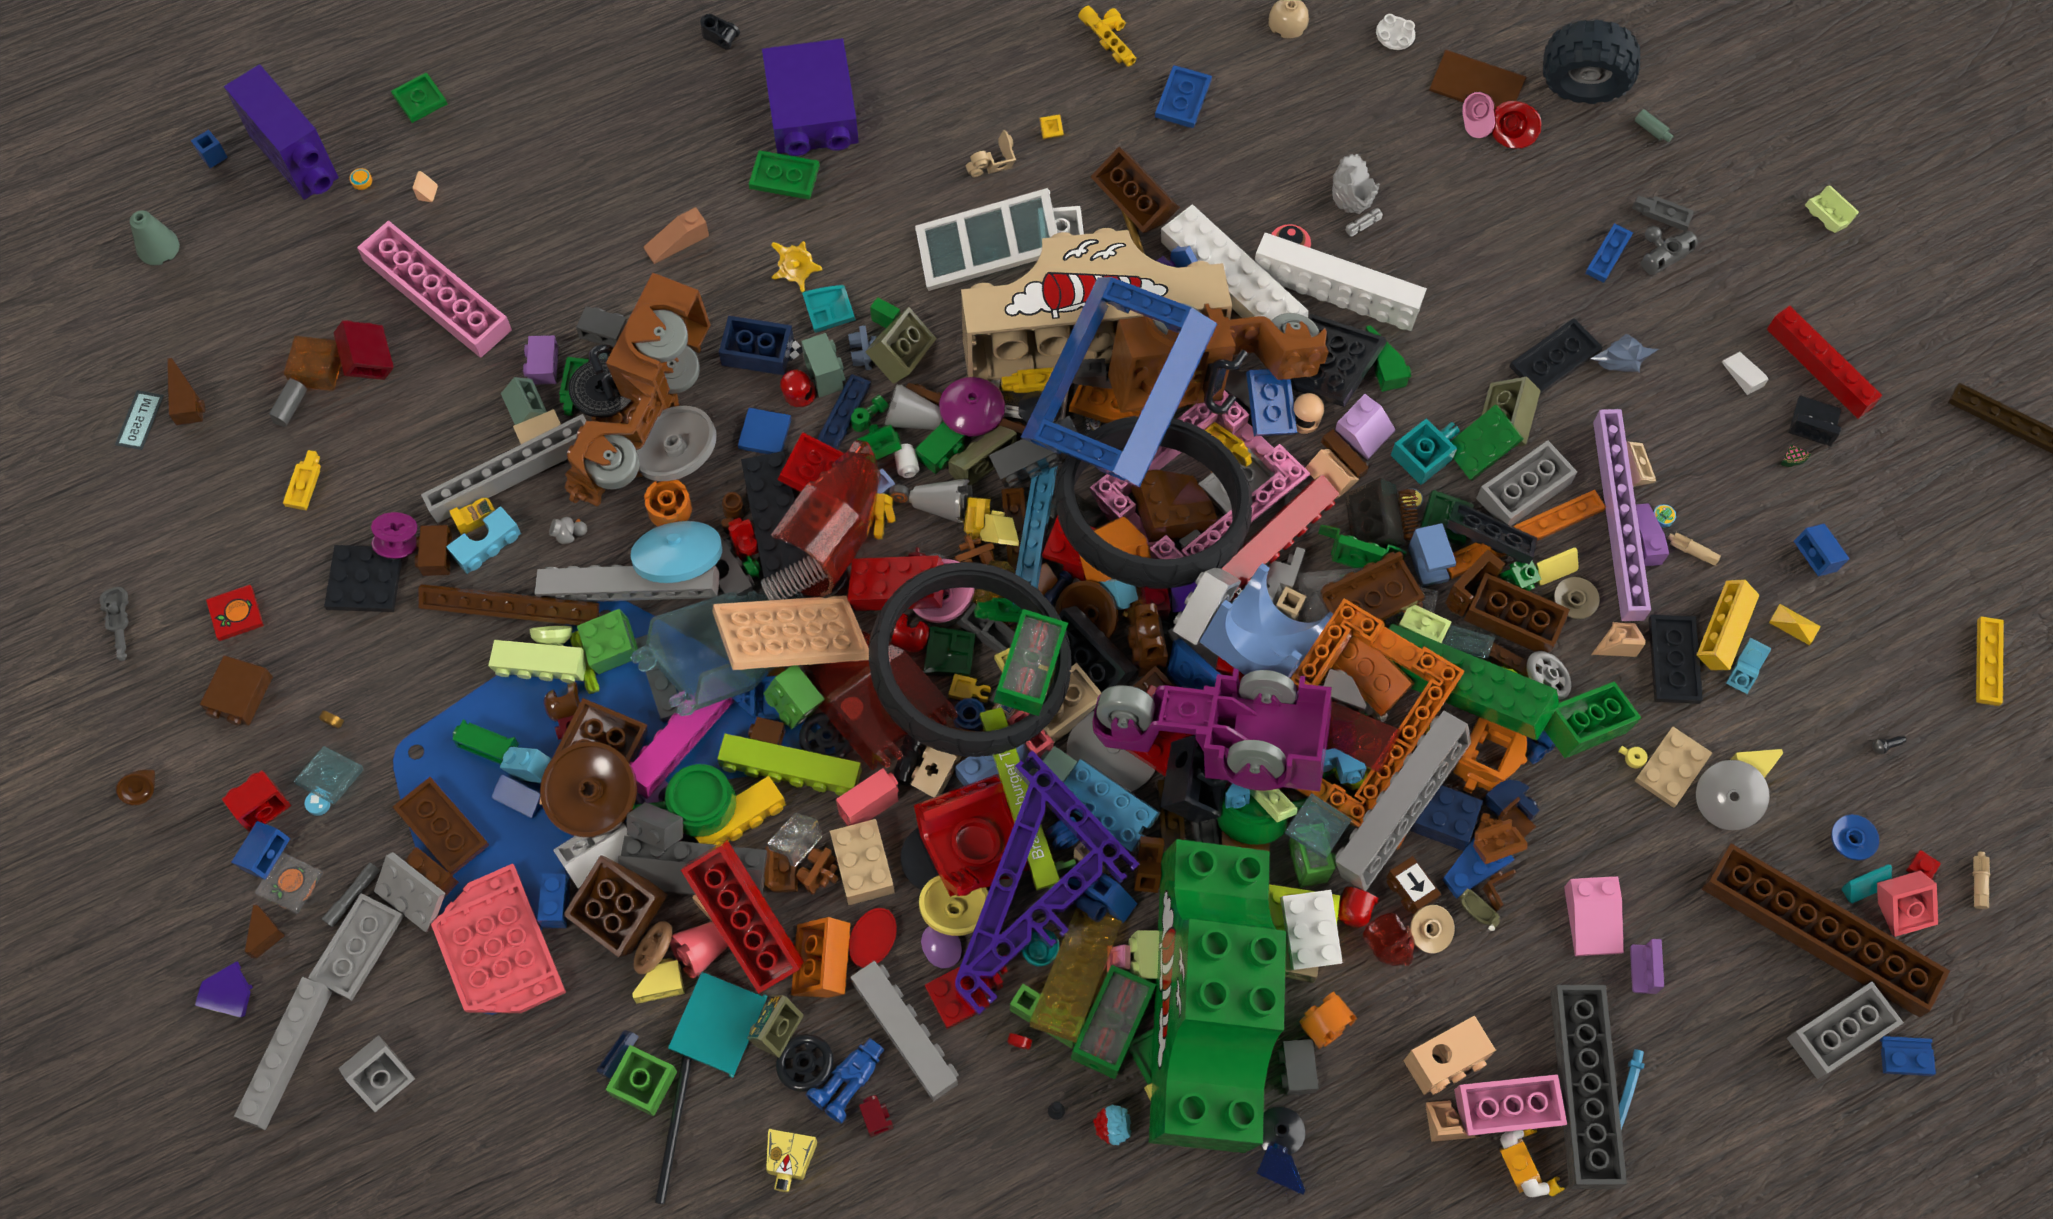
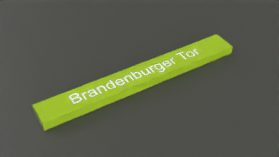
(1015, 789)

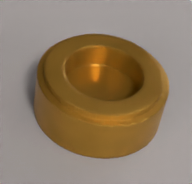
(331, 719)

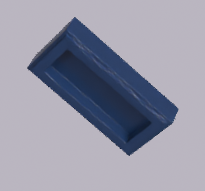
(616, 1053)

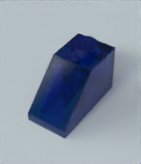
(1280, 1168)

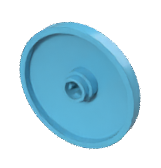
(676, 552)

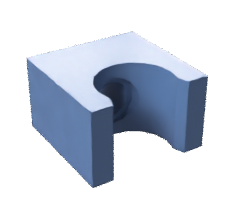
(1431, 555)

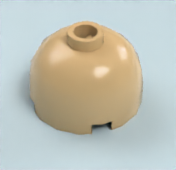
(1289, 18)

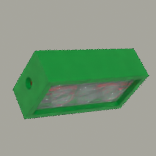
(1030, 662)
(1113, 1022)

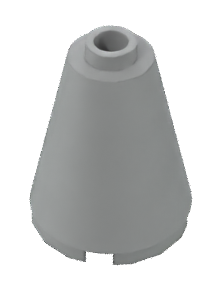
(912, 411)
(943, 498)

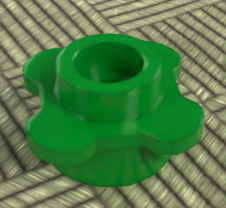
(752, 567)

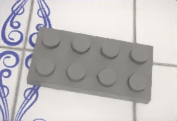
(356, 946)

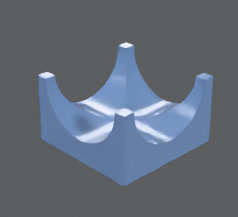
(1257, 635)

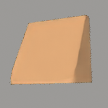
(424, 187)

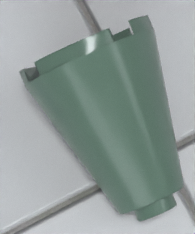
(152, 239)

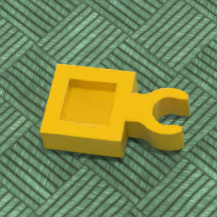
(965, 687)

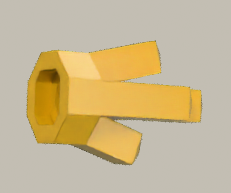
(882, 508)
(975, 515)

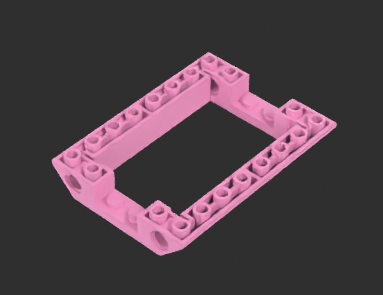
(1112, 492)

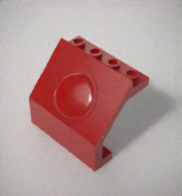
(967, 834)

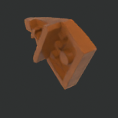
(1497, 839)
(779, 873)

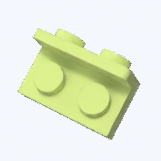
(1425, 623)

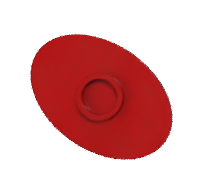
(872, 937)

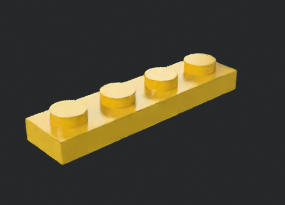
(1989, 661)

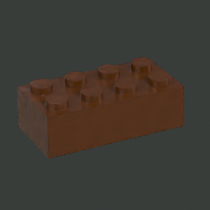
(1516, 614)

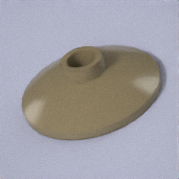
(1583, 592)

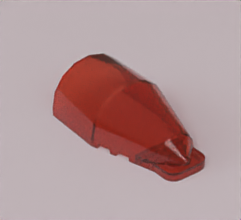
(834, 515)

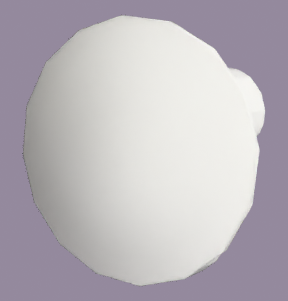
(1395, 32)

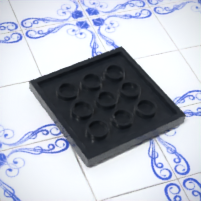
(1347, 362)

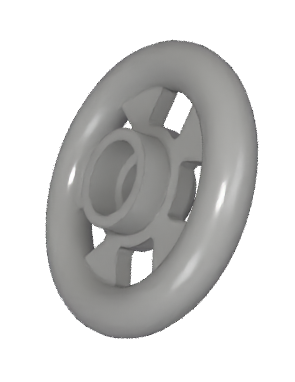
(1549, 673)

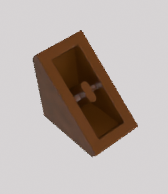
(262, 933)

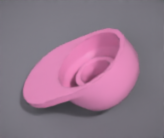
(1479, 114)

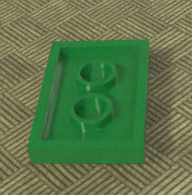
(784, 174)
(1485, 442)

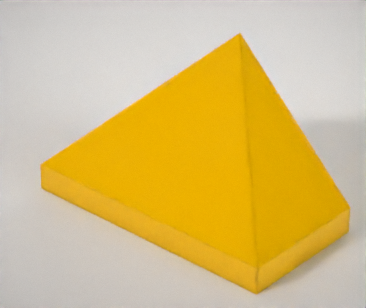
(1794, 624)

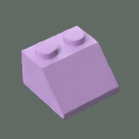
(1365, 427)

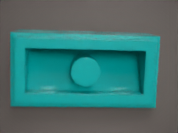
(1866, 884)

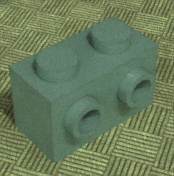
(522, 400)

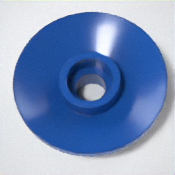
(1861, 830)

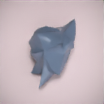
(1624, 355)

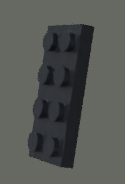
(1557, 355)
(1492, 532)
(1675, 659)

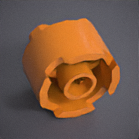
(667, 502)
(1328, 1020)

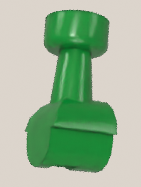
(861, 417)

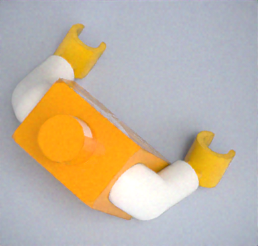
(1522, 1167)

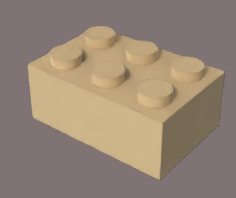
(862, 862)

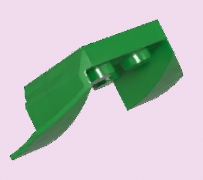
(1353, 552)

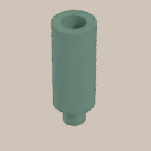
(1653, 126)

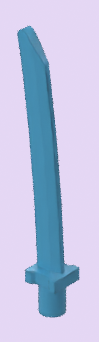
(1635, 1067)

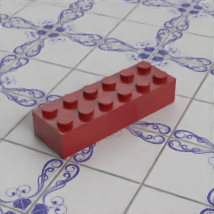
(742, 916)

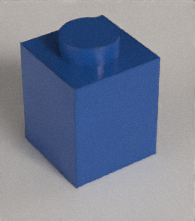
(209, 148)

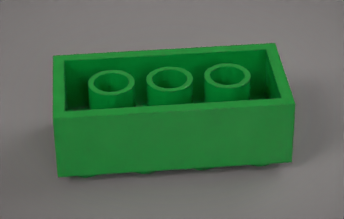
(1591, 719)

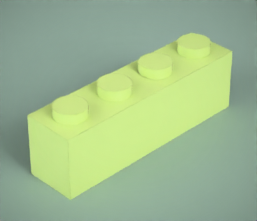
(538, 660)

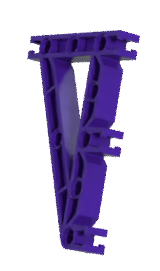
(981, 955)

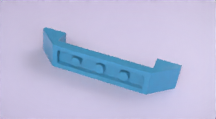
(1347, 767)

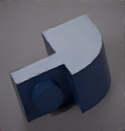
(1506, 793)

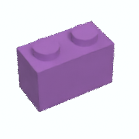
(541, 359)

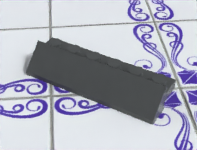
(665, 866)

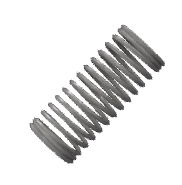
(768, 585)

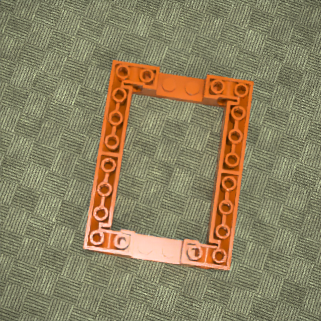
(1440, 673)

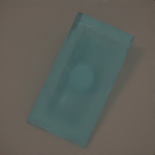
(1469, 641)

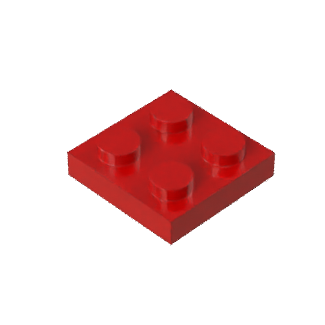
(949, 1003)

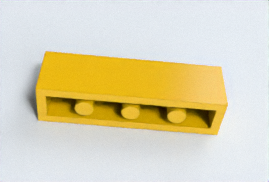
(1727, 625)
(751, 808)

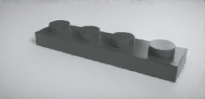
(660, 686)

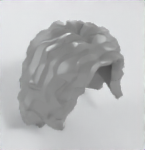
(1352, 185)

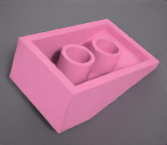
(1595, 915)

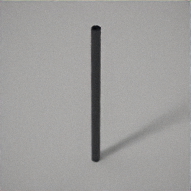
(673, 1130)

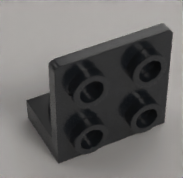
(1815, 421)

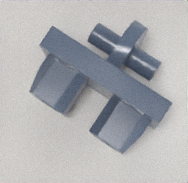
(859, 339)

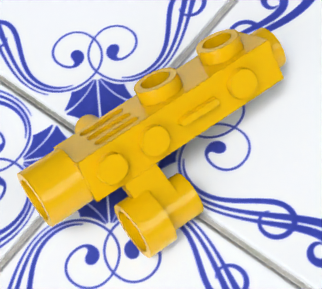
(1103, 30)

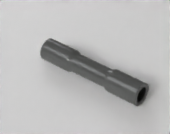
(340, 907)

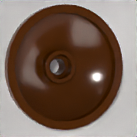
(1089, 597)

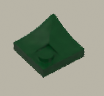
(1438, 512)
(949, 652)

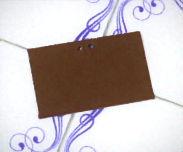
(1462, 76)

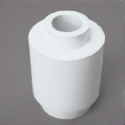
(906, 461)

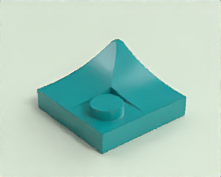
(828, 307)

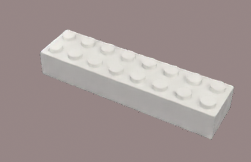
(1340, 282)
(1249, 286)

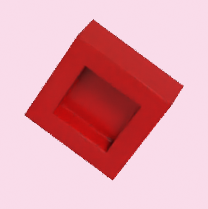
(1923, 863)

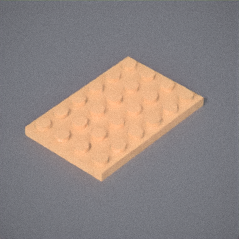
(790, 632)

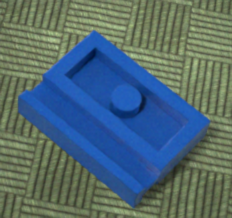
(1907, 1056)

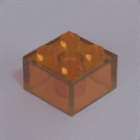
(313, 362)

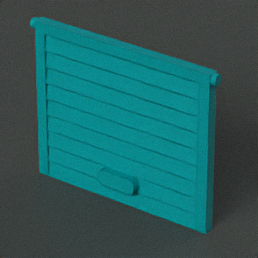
(717, 1023)

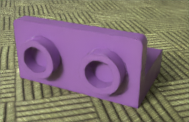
(1647, 967)

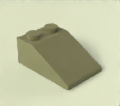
(901, 346)

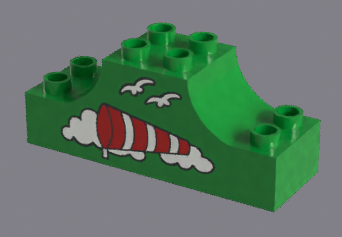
(1214, 997)

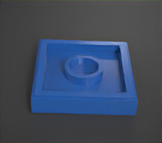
(764, 431)

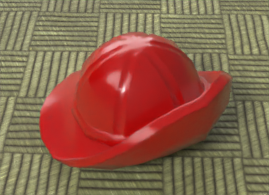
(1516, 125)

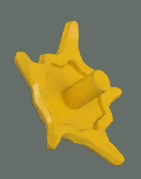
(795, 264)

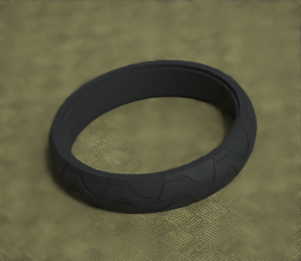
(1148, 571)
(917, 724)

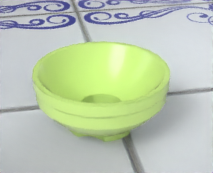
(551, 635)

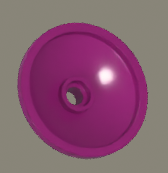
(972, 416)

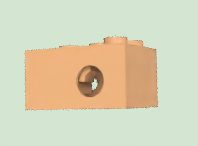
(1460, 1050)

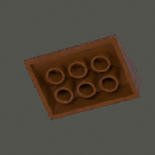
(604, 726)

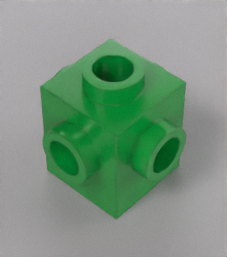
(1522, 575)

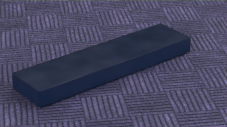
(840, 416)

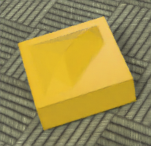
(1051, 126)

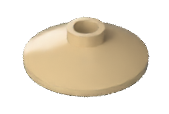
(1441, 928)

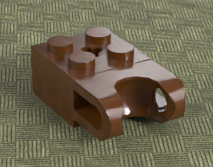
(1147, 640)

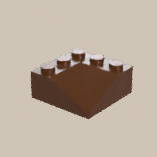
(1172, 505)
(615, 906)

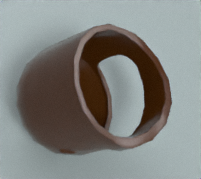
(562, 706)

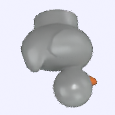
(565, 528)

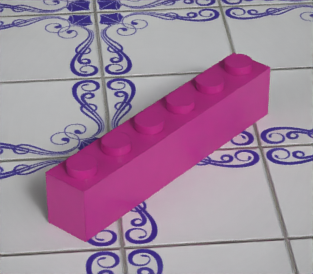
(673, 744)

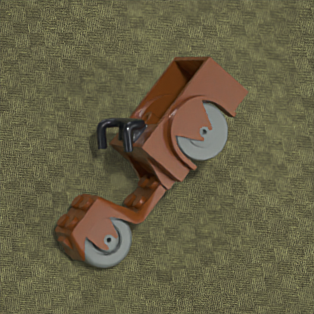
(1286, 346)
(646, 364)

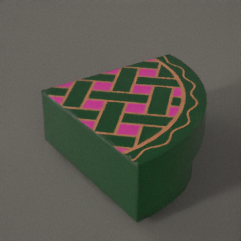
(1795, 456)

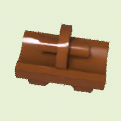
(579, 490)
(984, 552)
(822, 871)

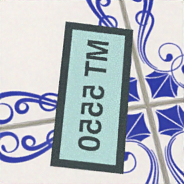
(139, 420)

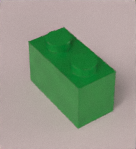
(940, 448)

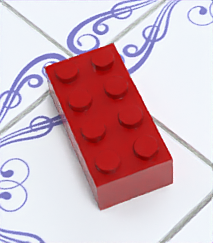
(878, 578)

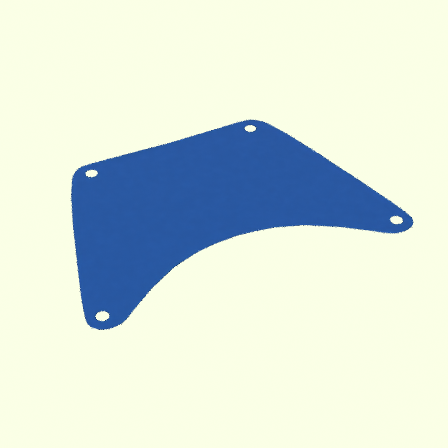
(517, 710)

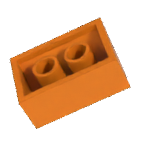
(1122, 535)
(824, 950)

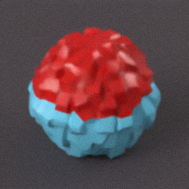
(1113, 1124)

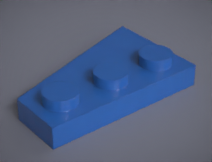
(1471, 871)

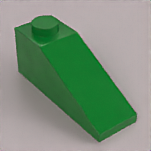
(1390, 367)

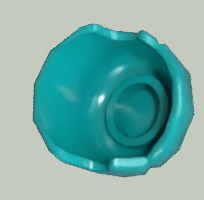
(1037, 951)

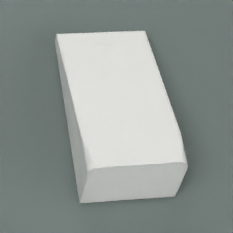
(1745, 373)

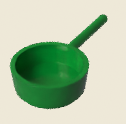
(701, 797)
(1252, 822)

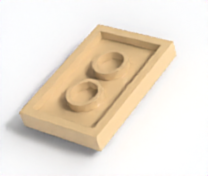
(1673, 767)

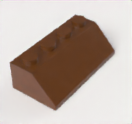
(1134, 191)

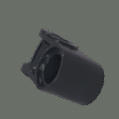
(718, 31)

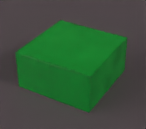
(883, 312)

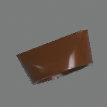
(136, 787)

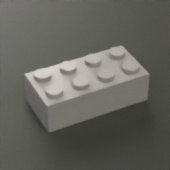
(1526, 484)
(1844, 1030)

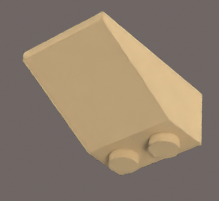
(1078, 703)

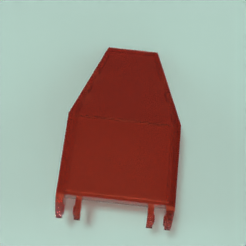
(857, 711)

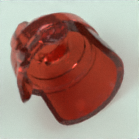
(1390, 940)

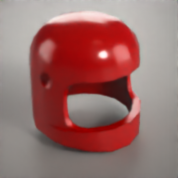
(795, 386)
(910, 638)
(1356, 907)

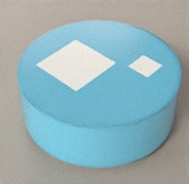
(316, 805)

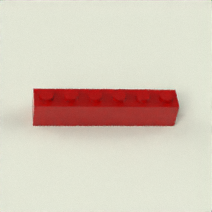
(1824, 362)

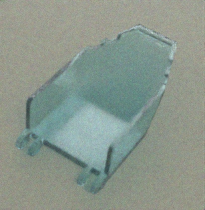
(693, 656)

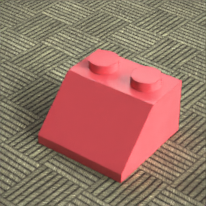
(1908, 902)

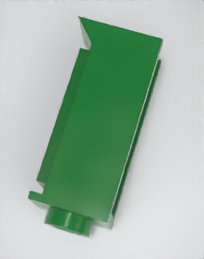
(482, 741)

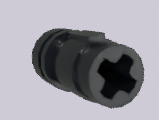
(906, 765)

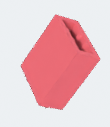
(868, 798)

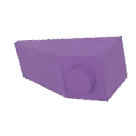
(1652, 536)

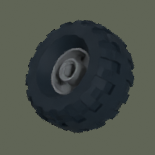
(1591, 61)

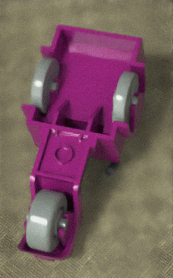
(1250, 729)

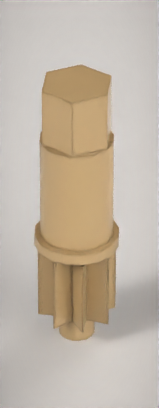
(1693, 548)
(1981, 875)

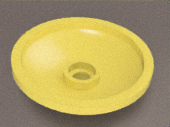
(937, 906)

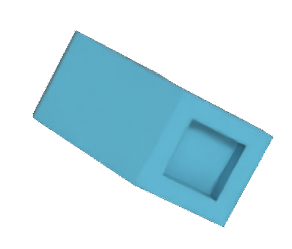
(1748, 665)

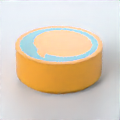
(360, 179)

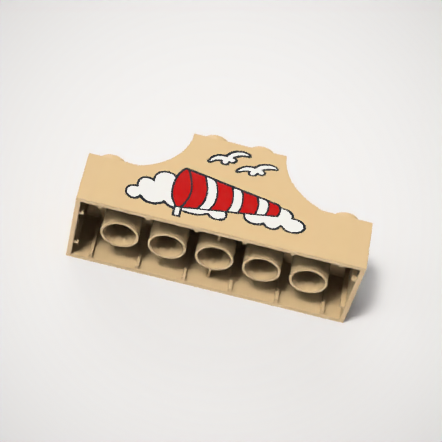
(1033, 317)

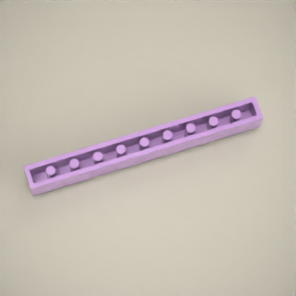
(1621, 516)

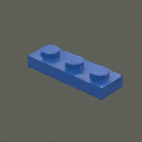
(1609, 253)

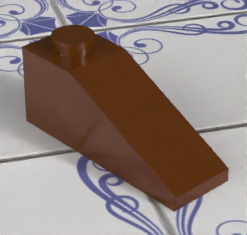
(183, 401)

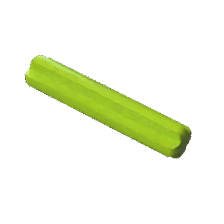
(589, 677)

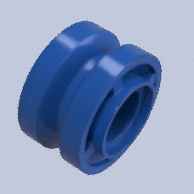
(967, 706)
(1062, 835)

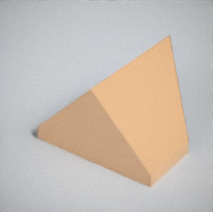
(1621, 640)
(1445, 1122)

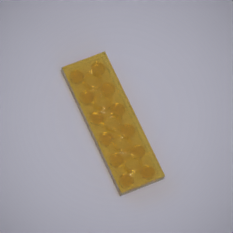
(1075, 976)

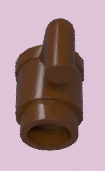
(733, 508)

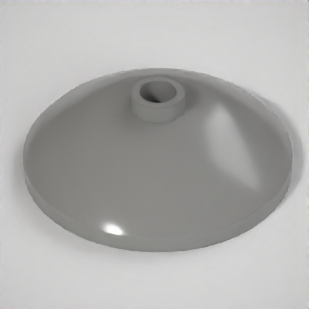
(1715, 789)

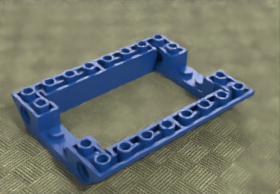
(1134, 461)

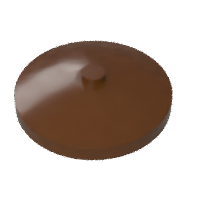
(588, 789)

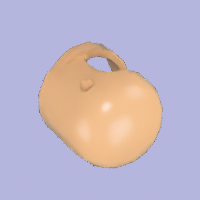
(1309, 409)

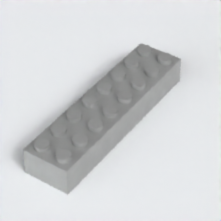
(1403, 800)

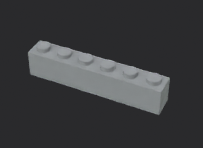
(904, 1031)
(283, 1053)

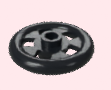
(807, 735)
(825, 1062)

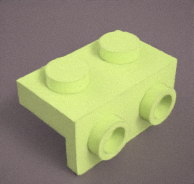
(1832, 209)

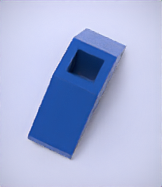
(1111, 894)

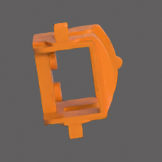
(1481, 776)

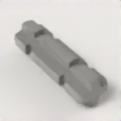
(1364, 222)

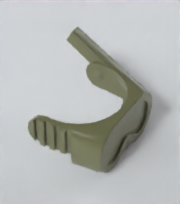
(1479, 909)

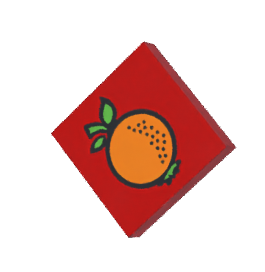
(234, 612)

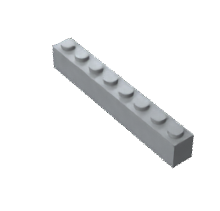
(503, 470)
(619, 584)

